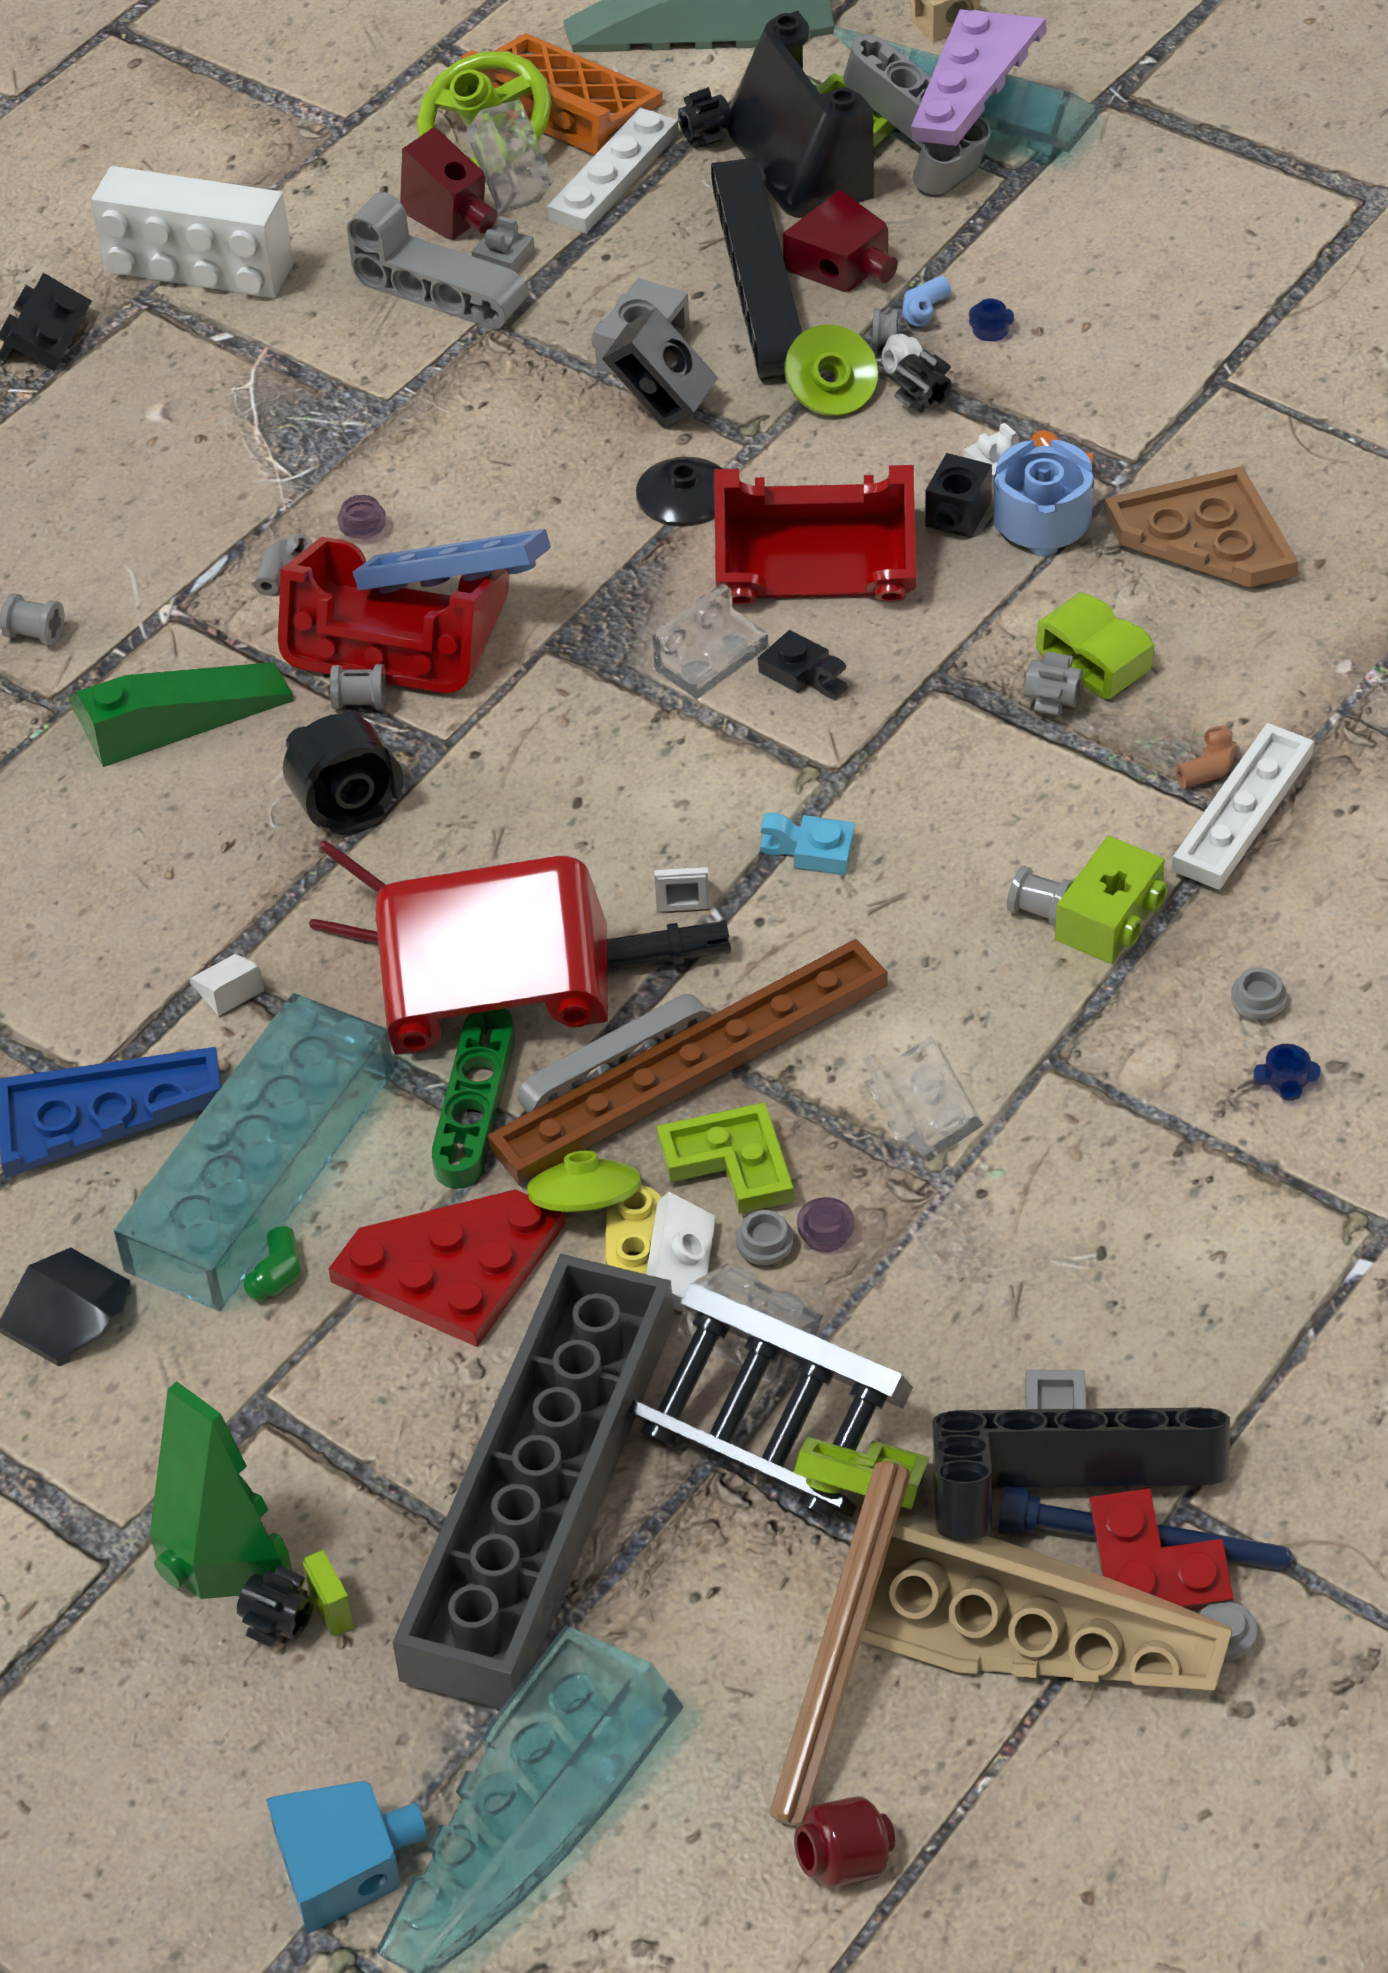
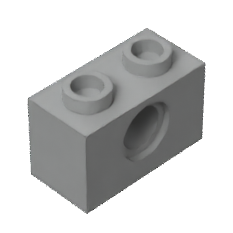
(639, 300)

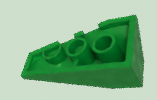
(161, 708)

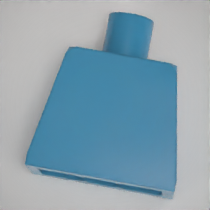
(341, 1848)

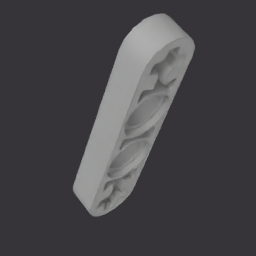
(611, 1050)

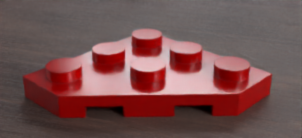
(451, 1262)

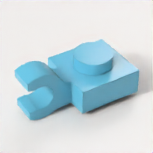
(816, 845)

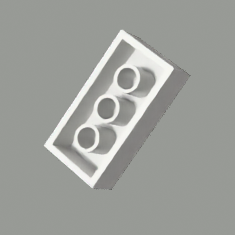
(192, 231)

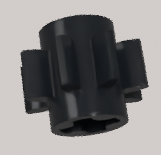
(704, 117)
(922, 381)
(275, 1606)

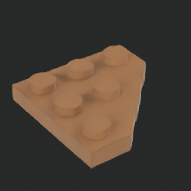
(1206, 525)

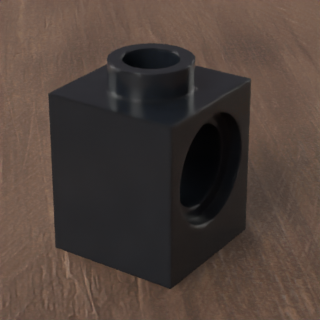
(958, 495)

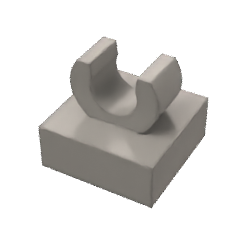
(505, 245)

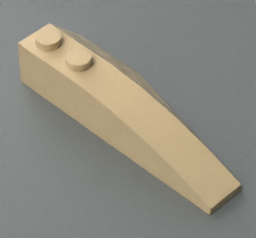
(1032, 1615)

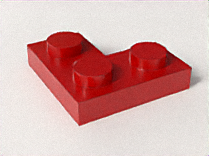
(1133, 1555)

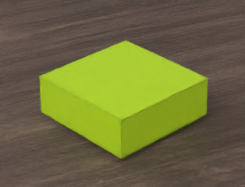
(328, 1593)

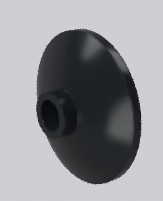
(678, 491)

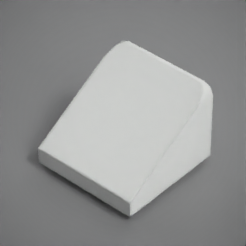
(682, 889)
(228, 983)

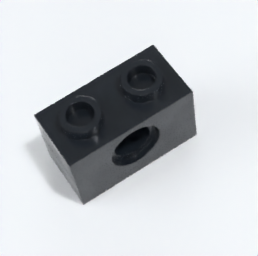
(660, 368)

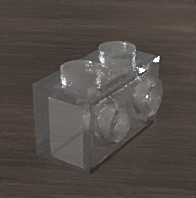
(509, 156)

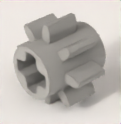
(1053, 683)

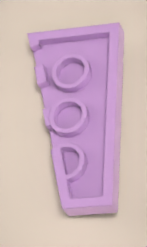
(971, 69)

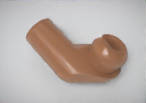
(1214, 761)

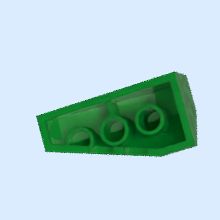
(203, 1511)

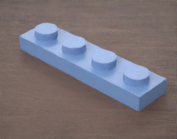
(438, 563)

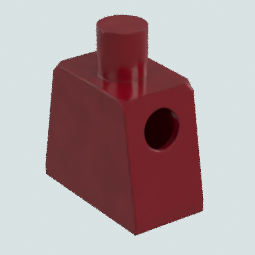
(443, 187)
(839, 245)

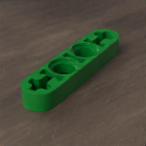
(468, 1094)

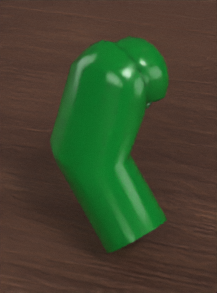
(276, 1271)

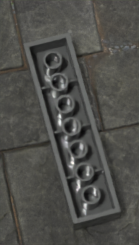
(534, 1483)

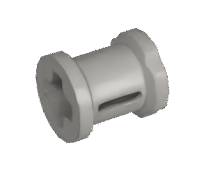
(32, 619)
(358, 687)
(1035, 894)

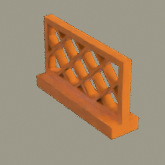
(573, 114)

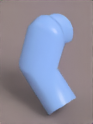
(918, 301)

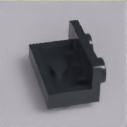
(45, 321)

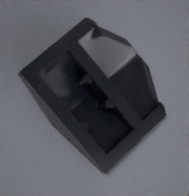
(64, 1305)

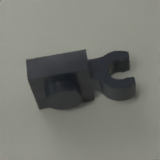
(799, 662)

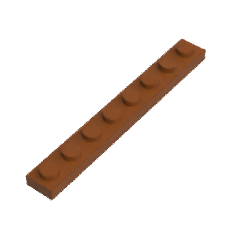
(687, 1061)

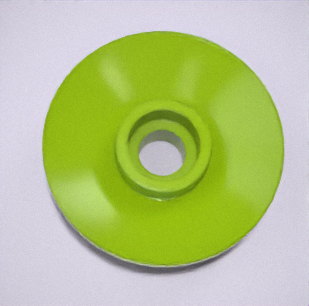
(842, 354)
(583, 1183)

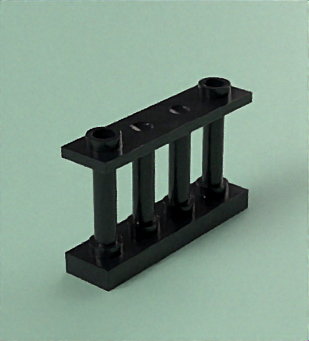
(766, 1341)

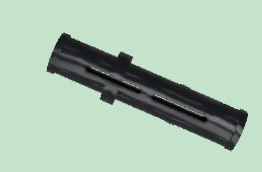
(668, 945)

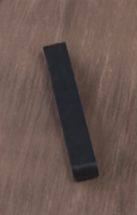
(756, 263)

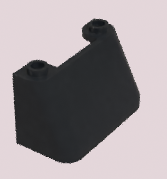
(801, 138)

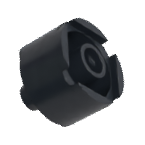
(341, 772)

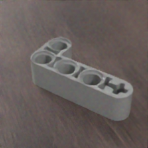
(895, 91)
(426, 272)

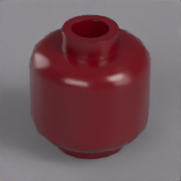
(844, 1842)

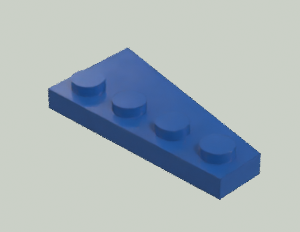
(91, 1105)

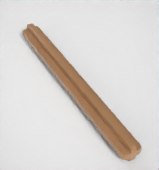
(840, 1643)

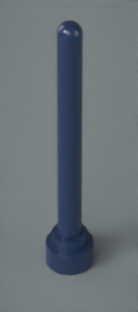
(1025, 1514)

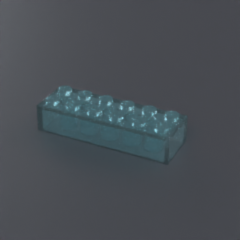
(254, 1151)

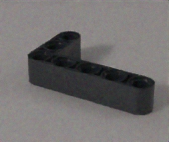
(1067, 1450)

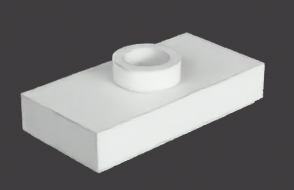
(680, 1244)

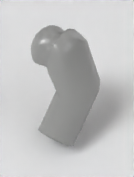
(275, 558)

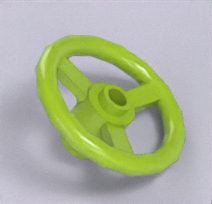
(473, 90)

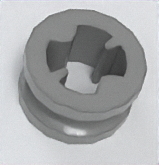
(883, 327)

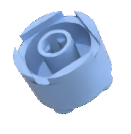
(1043, 495)

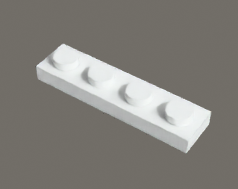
(612, 170)
(1242, 806)

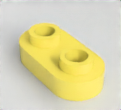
(631, 1230)

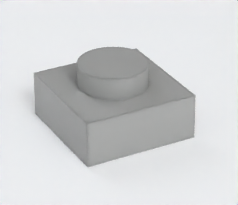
(1055, 1389)

